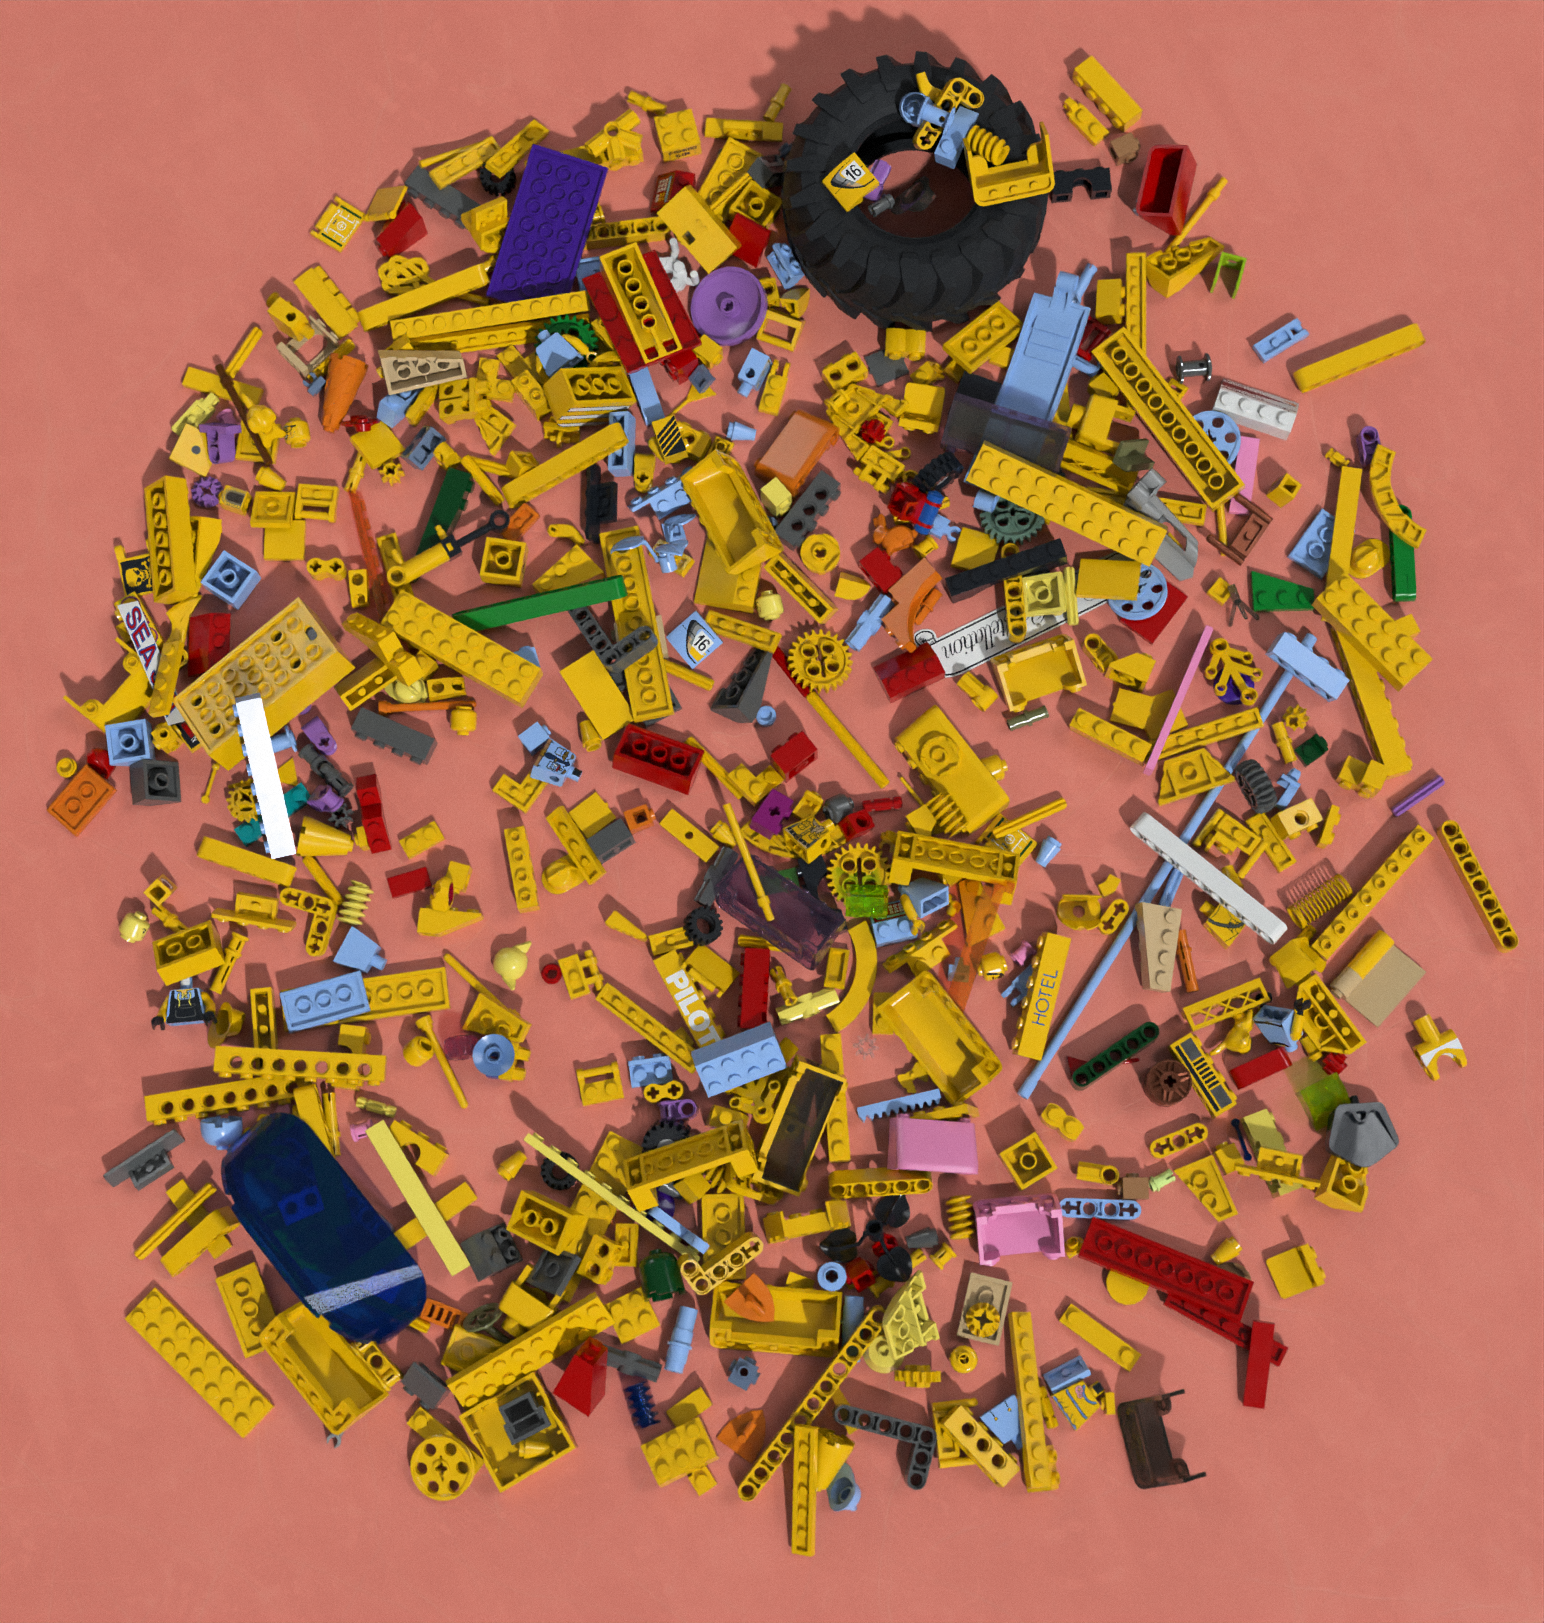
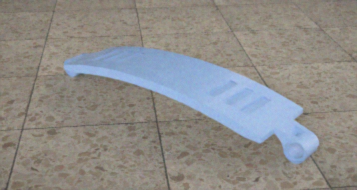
(1041, 360)

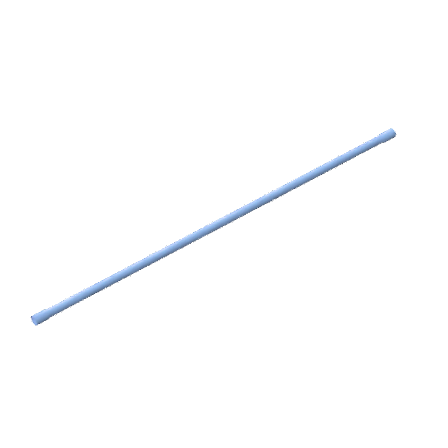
(1031, 1081)

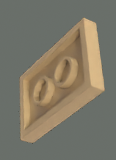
(990, 1291)

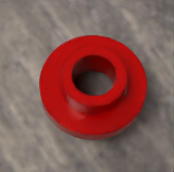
(551, 967)

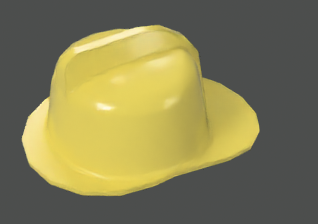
(403, 694)

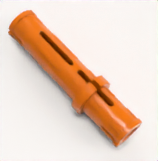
(1186, 962)

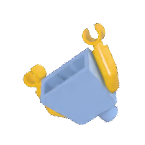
(559, 352)
(924, 898)

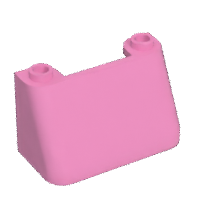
(932, 1145)
(1018, 1227)

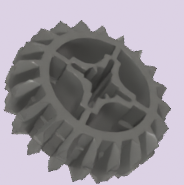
(1256, 786)

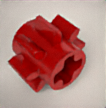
(873, 431)
(1334, 1063)
(890, 1242)

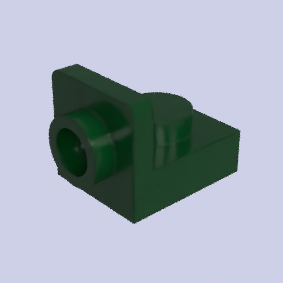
(1311, 750)

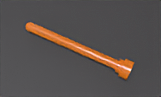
(386, 707)

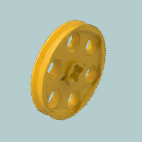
(436, 1474)

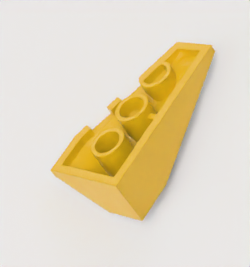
(1175, 268)

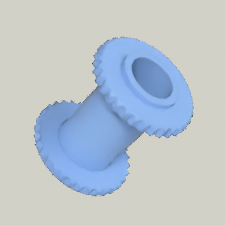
(933, 115)
(284, 741)
(837, 1270)

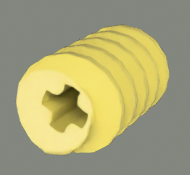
(355, 904)

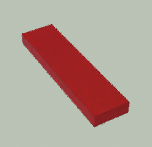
(1258, 1364)

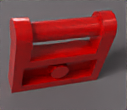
(1091, 325)

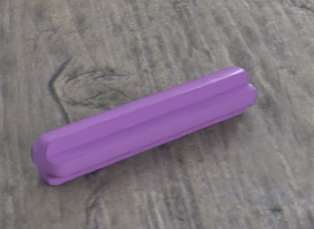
(1417, 795)

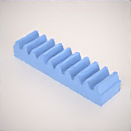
(899, 1103)

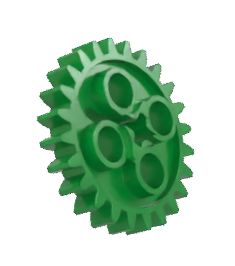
(573, 326)

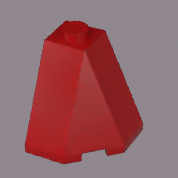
(402, 231)

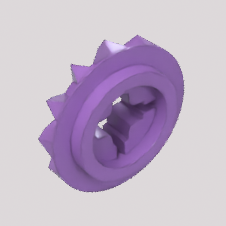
(206, 500)

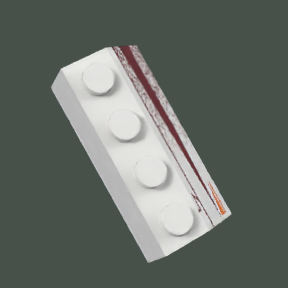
(1256, 409)

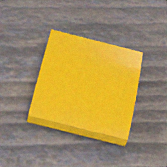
(974, 549)

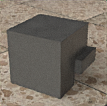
(524, 1417)

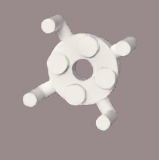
(678, 269)

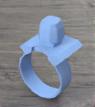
(1291, 785)

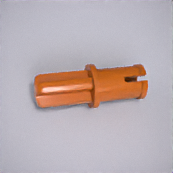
(927, 605)

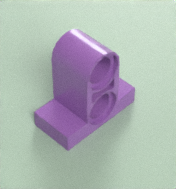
(220, 441)

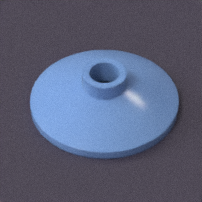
(489, 1045)

